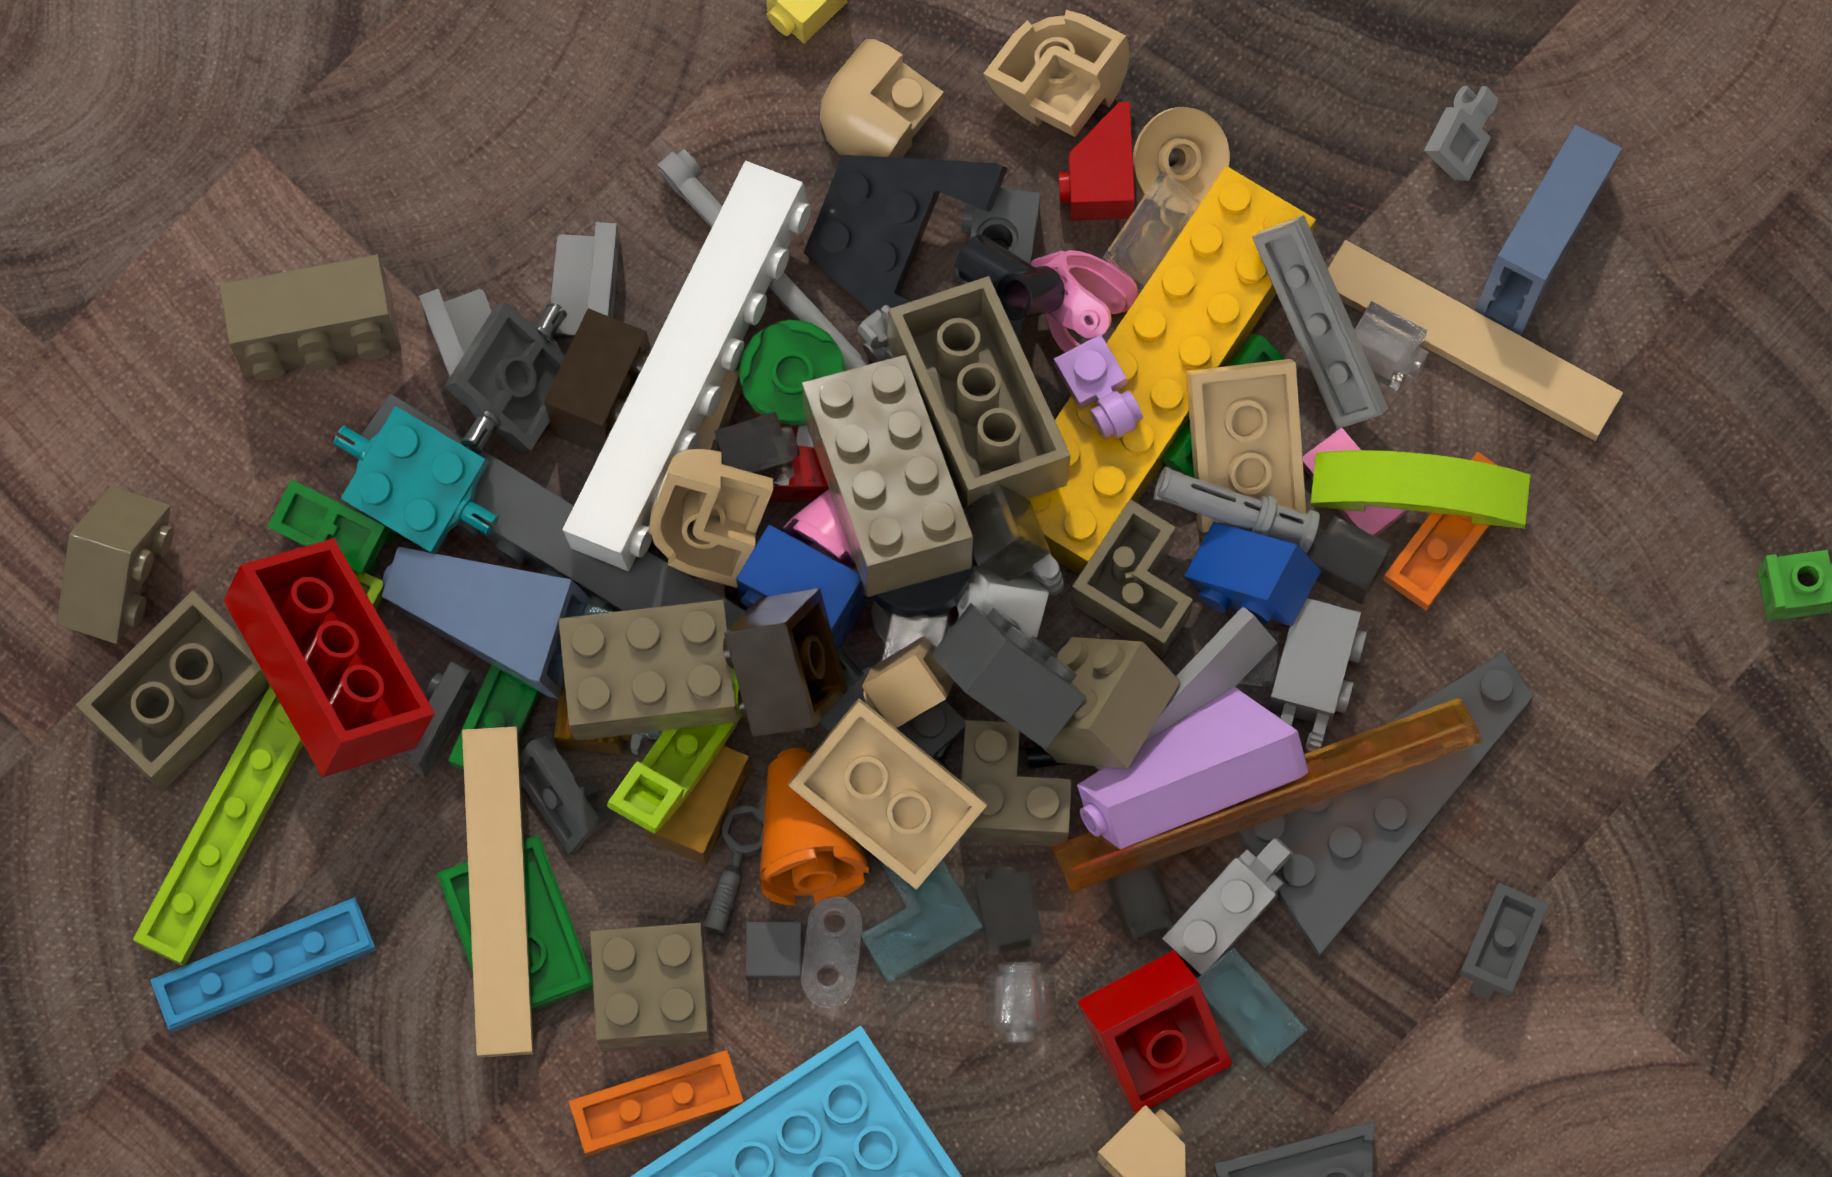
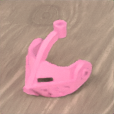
(1091, 295)

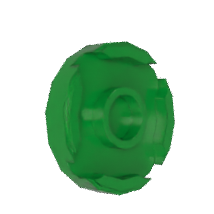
(779, 363)

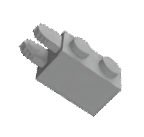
(1314, 667)

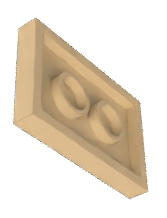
(1248, 431)
(887, 794)

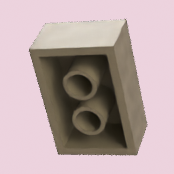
(310, 317)
(647, 670)
(175, 691)

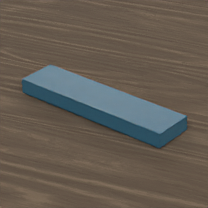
(263, 965)

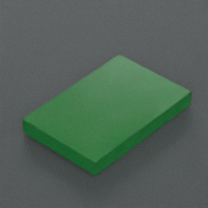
(555, 952)

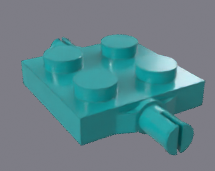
(415, 480)

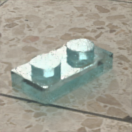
(1250, 1008)

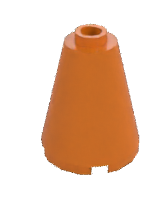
(800, 845)

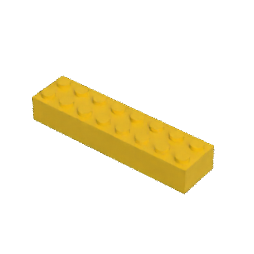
(1182, 321)

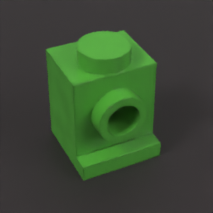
(1784, 594)

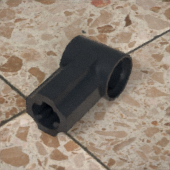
(1021, 287)

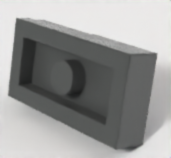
(447, 697)
(557, 796)
(1503, 942)

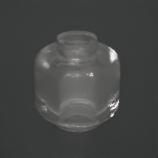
(1020, 1000)

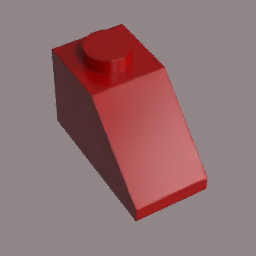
(1101, 171)

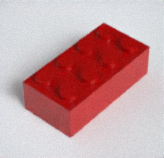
(328, 657)

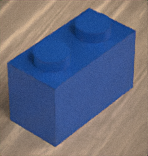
(1252, 572)

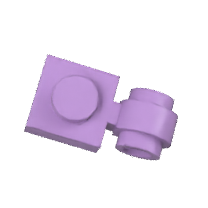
(1095, 376)

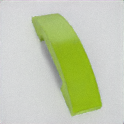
(1421, 484)
(669, 772)

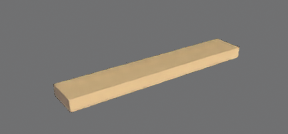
(1477, 342)
(497, 892)

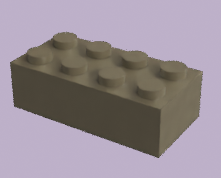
(979, 393)
(887, 475)

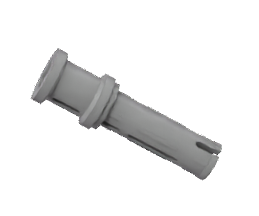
(1245, 512)

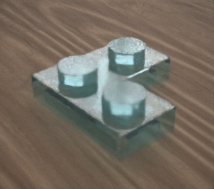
(932, 924)

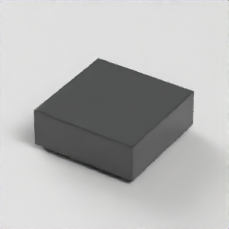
(773, 950)

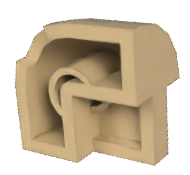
(1060, 70)
(876, 103)
(708, 515)

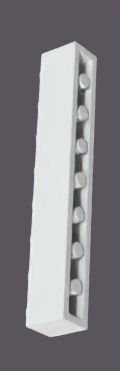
(688, 363)

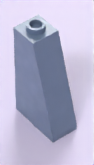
(1547, 229)
(488, 611)

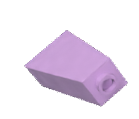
(1192, 770)

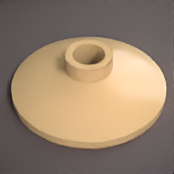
(1199, 144)

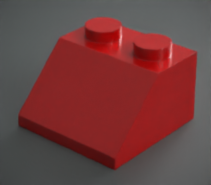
(1155, 1031)

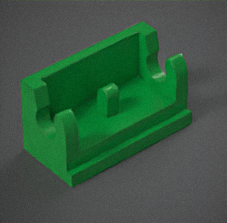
(314, 518)

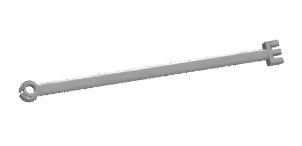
(681, 174)

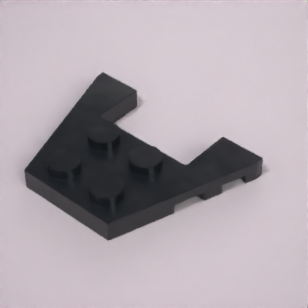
(880, 215)

